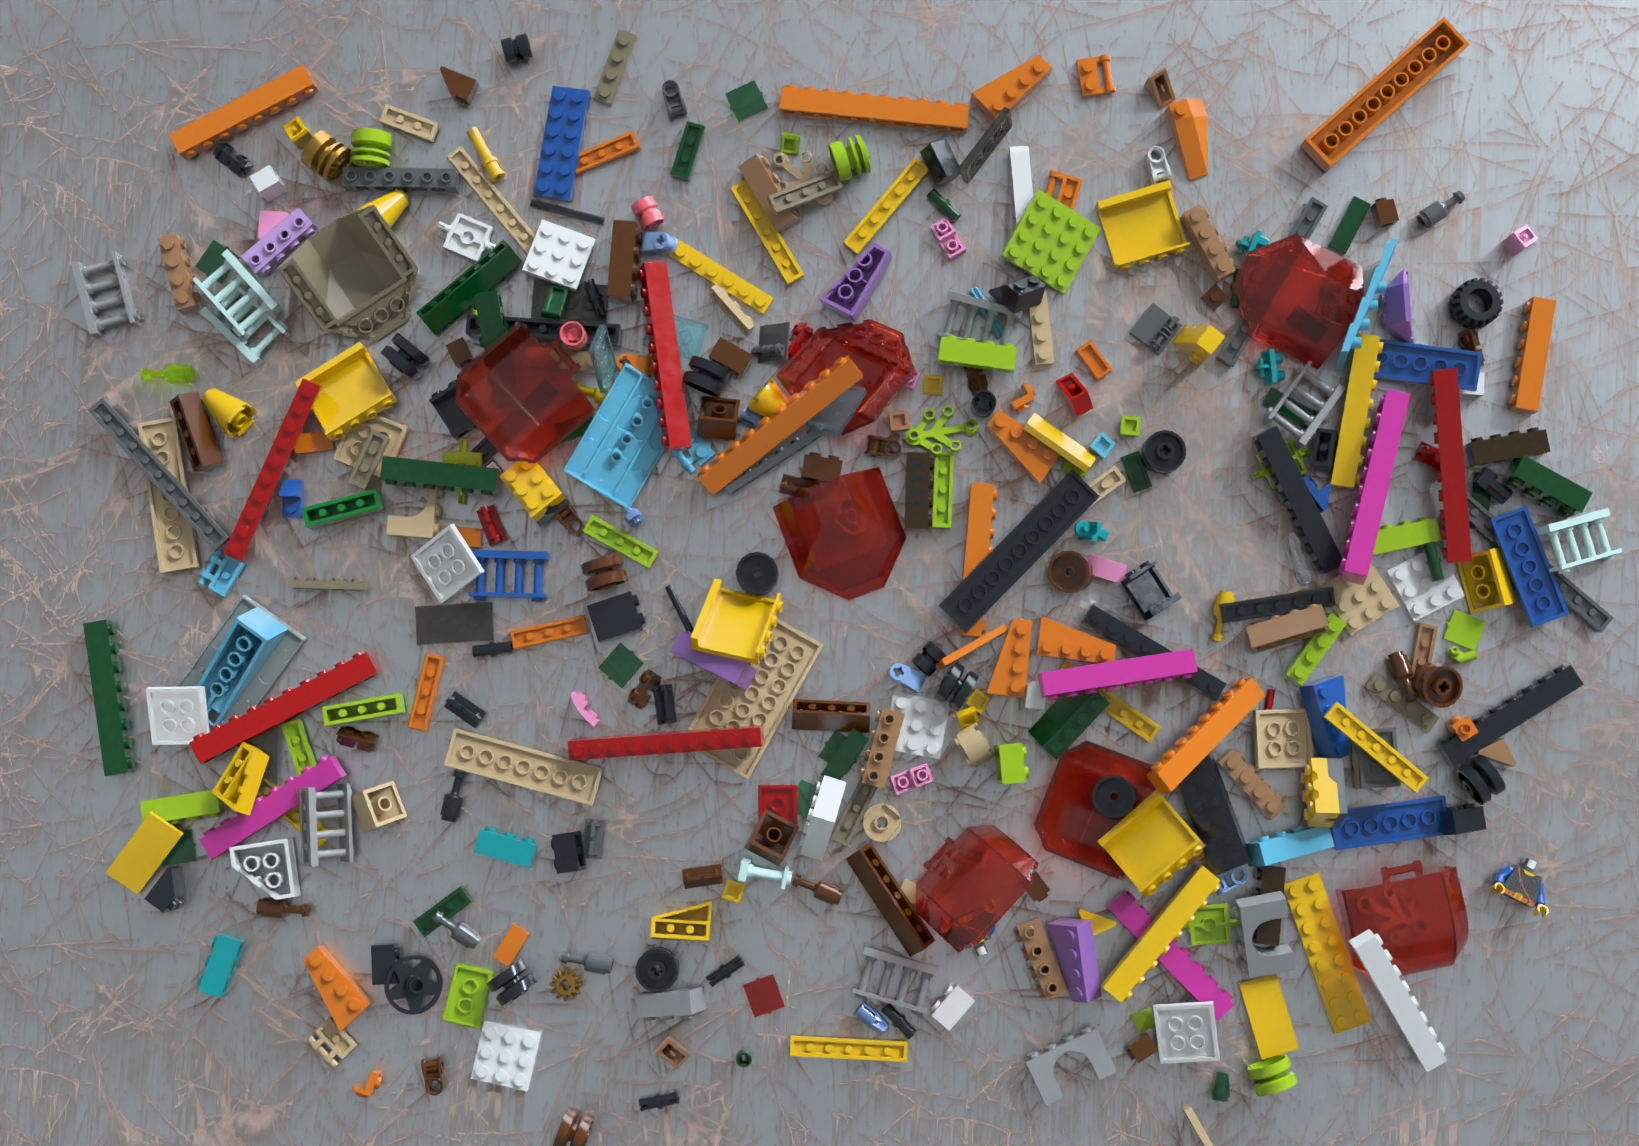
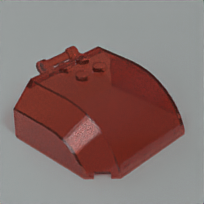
(522, 395)
(1067, 816)
(972, 884)
(1416, 917)

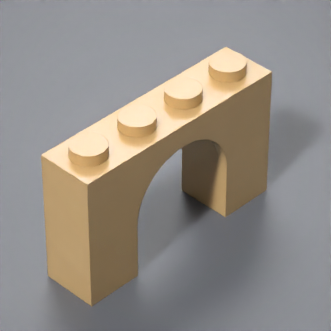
(421, 525)

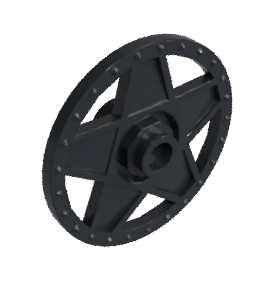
(413, 984)

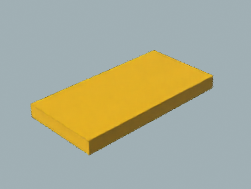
(1060, 442)
(144, 852)
(1268, 1016)

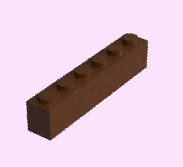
(890, 899)

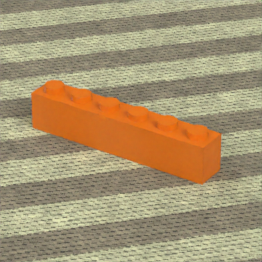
(1532, 355)

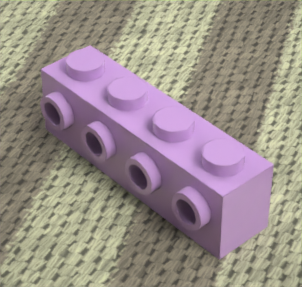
(279, 242)

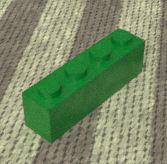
(343, 509)

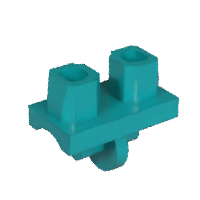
(1256, 241)
(1267, 367)
(1090, 531)

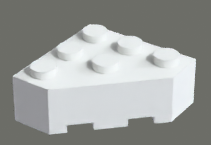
(822, 817)
(269, 866)

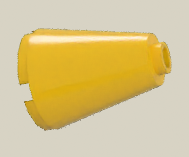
(390, 205)
(767, 399)
(230, 413)

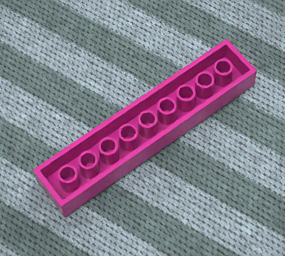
(1373, 492)

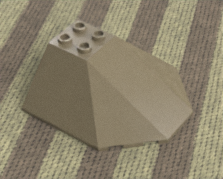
(353, 276)

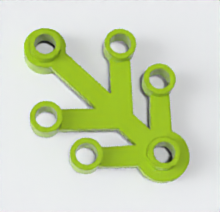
(938, 432)

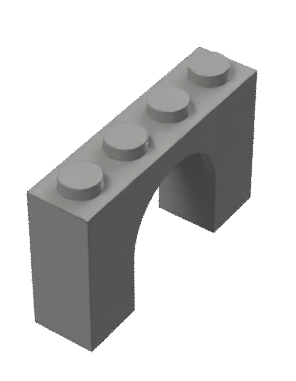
(1250, 914)
(1042, 1063)

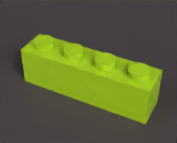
(977, 354)
(1406, 535)
(1312, 652)
(363, 709)
(184, 806)

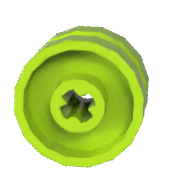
(1272, 1075)

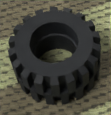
(1486, 292)

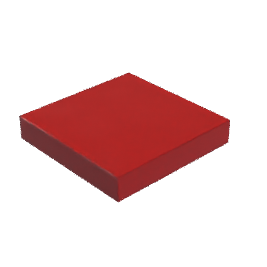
(779, 800)

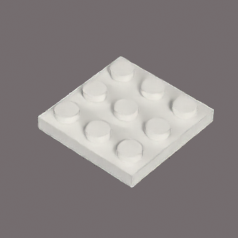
(558, 255)
(447, 563)
(1418, 592)
(177, 714)
(922, 725)
(1186, 1032)
(506, 1055)

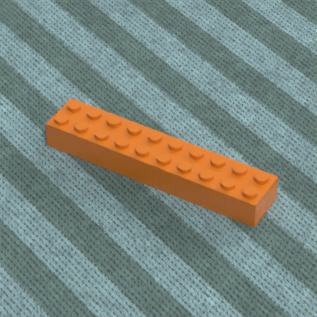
(1384, 94)

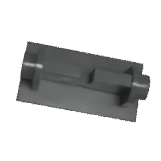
(593, 838)

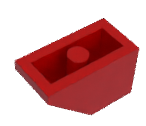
(1074, 394)

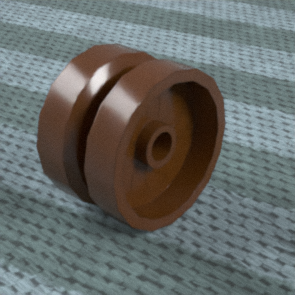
(604, 574)
(1059, 574)
(1437, 684)
(571, 1131)

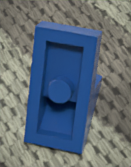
(1320, 497)
(292, 498)

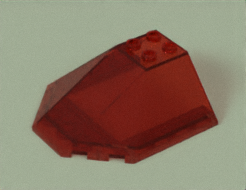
(1299, 297)
(872, 347)
(843, 533)

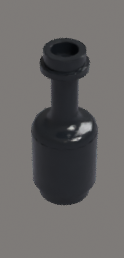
(453, 801)

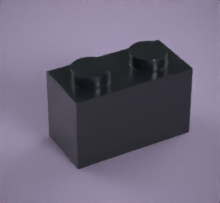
(940, 162)
(1324, 450)
(1462, 820)
(568, 852)
(382, 958)

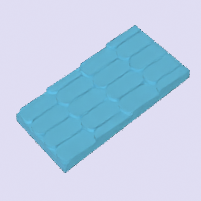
(1367, 305)
(621, 439)

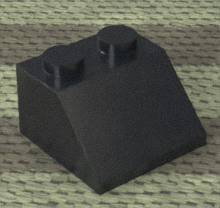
(1020, 293)
(168, 890)

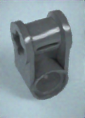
(673, 102)

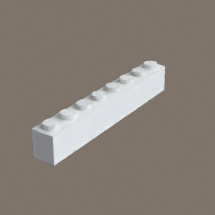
(1397, 999)

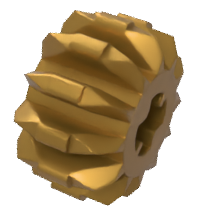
(570, 979)

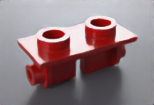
(799, 334)
(1426, 455)
(491, 524)

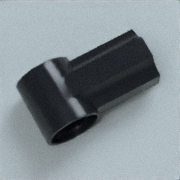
(1488, 482)

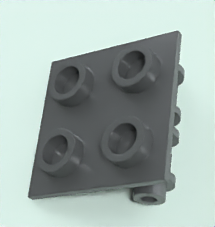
(1156, 328)
(772, 343)

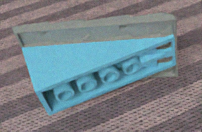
(242, 660)

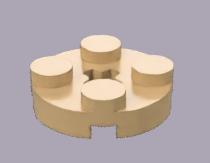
(883, 833)

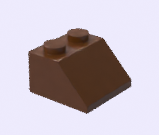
(718, 418)
(771, 837)

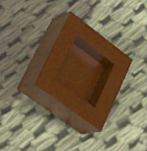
(1214, 297)

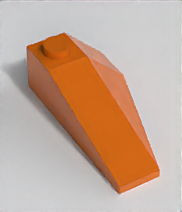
(1189, 129)

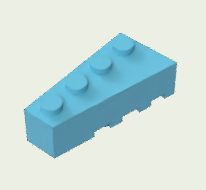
(1289, 845)

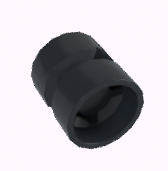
(516, 48)
(983, 404)
(928, 658)

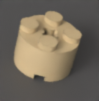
(975, 745)

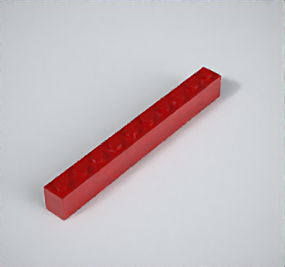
(665, 356)
(1451, 465)
(272, 469)
(283, 708)
(666, 742)

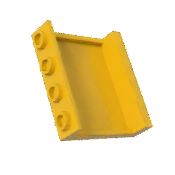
(1141, 226)
(350, 391)
(735, 624)
(1151, 843)

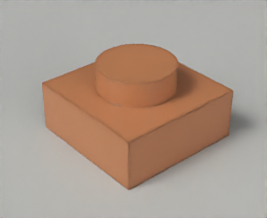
(899, 420)

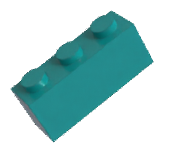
(506, 847)
(220, 965)

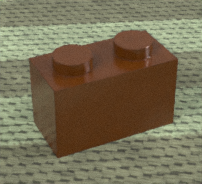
(731, 357)
(821, 468)

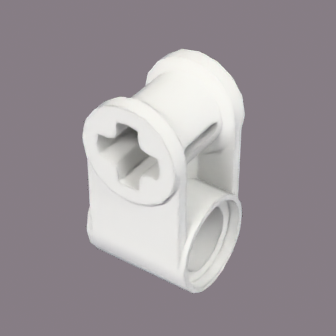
(1157, 169)

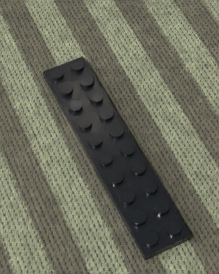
(1018, 551)

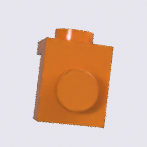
(1022, 403)
(1462, 727)
(373, 1083)

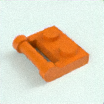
(1089, 76)
(1069, 188)

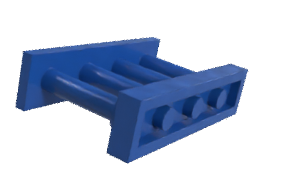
(519, 558)

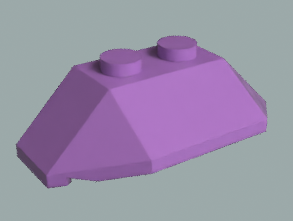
(1397, 308)

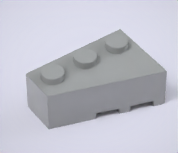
(670, 1003)

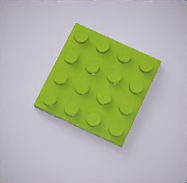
(1050, 241)

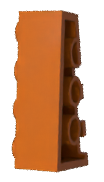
(1011, 87)
(1023, 447)
(1066, 643)
(1012, 662)
(338, 989)

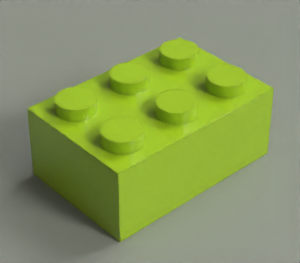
(1010, 763)

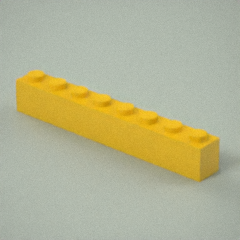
(1355, 412)
(1160, 933)

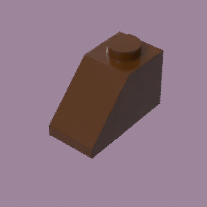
(460, 86)

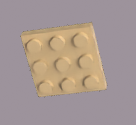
(354, 440)
(1361, 604)
(1282, 738)

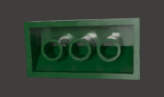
(1067, 721)

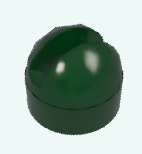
(739, 1059)

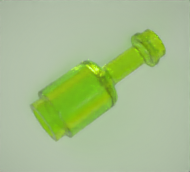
(172, 373)

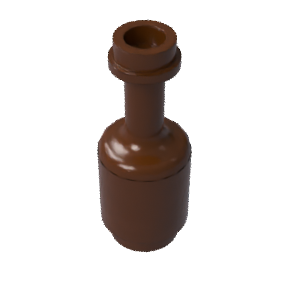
(1402, 671)
(822, 890)
(278, 908)

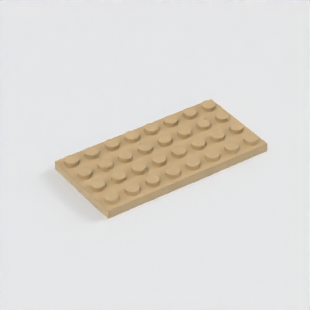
(764, 702)

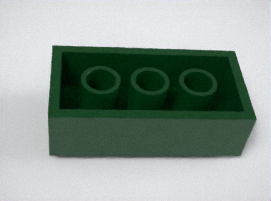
(1546, 486)

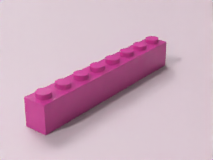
(1117, 673)
(272, 807)
(1175, 960)

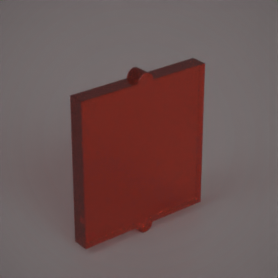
(763, 995)

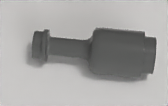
(1438, 210)
(459, 932)
(592, 962)

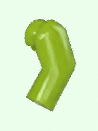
(1460, 657)

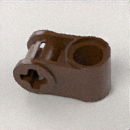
(881, 447)
(567, 517)
(433, 1074)

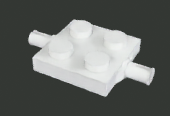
(467, 237)

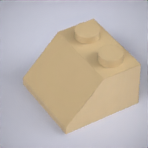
(378, 806)

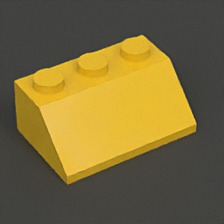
(1486, 581)

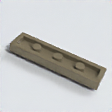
(615, 67)
(804, 192)
(320, 584)
(1396, 699)
(853, 813)

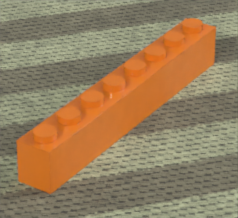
(243, 112)
(978, 538)
(1205, 735)

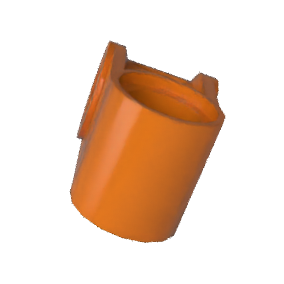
(640, 362)

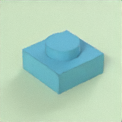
(1102, 445)

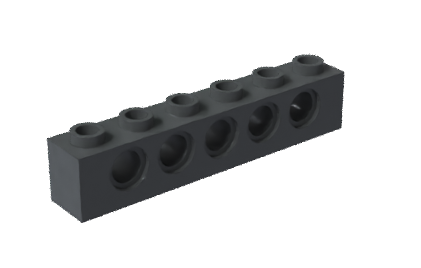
(406, 179)

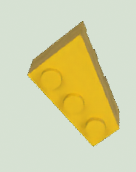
(1198, 342)
(242, 778)
(684, 925)

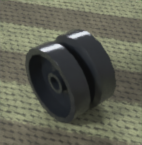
(404, 357)
(706, 376)
(1171, 444)
(757, 585)
(956, 686)
(1480, 779)
(1109, 787)
(654, 980)
(512, 983)

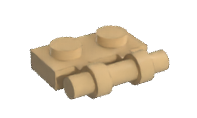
(338, 1041)

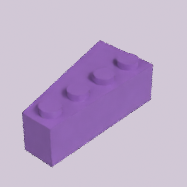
(856, 286)
(726, 668)
(1077, 957)

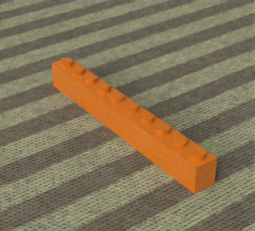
(874, 109)
(780, 424)

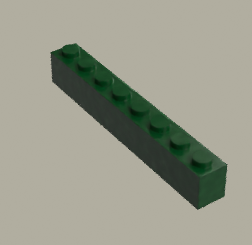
(108, 697)

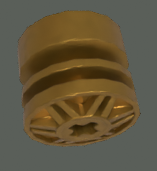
(326, 155)

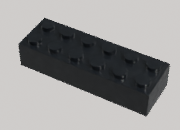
(1214, 817)

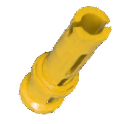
(489, 162)

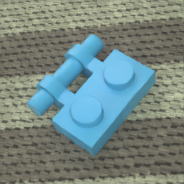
(700, 452)
(225, 575)

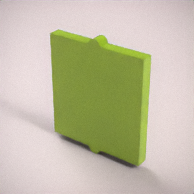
(1464, 630)

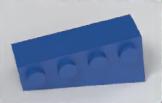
(1318, 699)

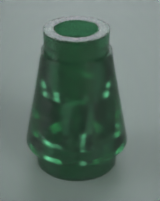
(1221, 1087)

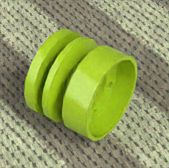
(370, 148)
(849, 157)

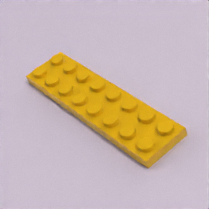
(1326, 953)

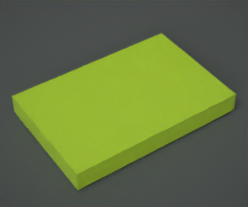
(467, 995)

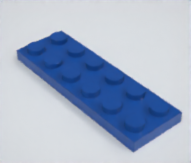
(561, 143)
(1416, 362)
(1528, 566)
(1390, 823)

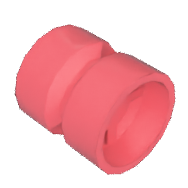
(646, 211)
(573, 335)

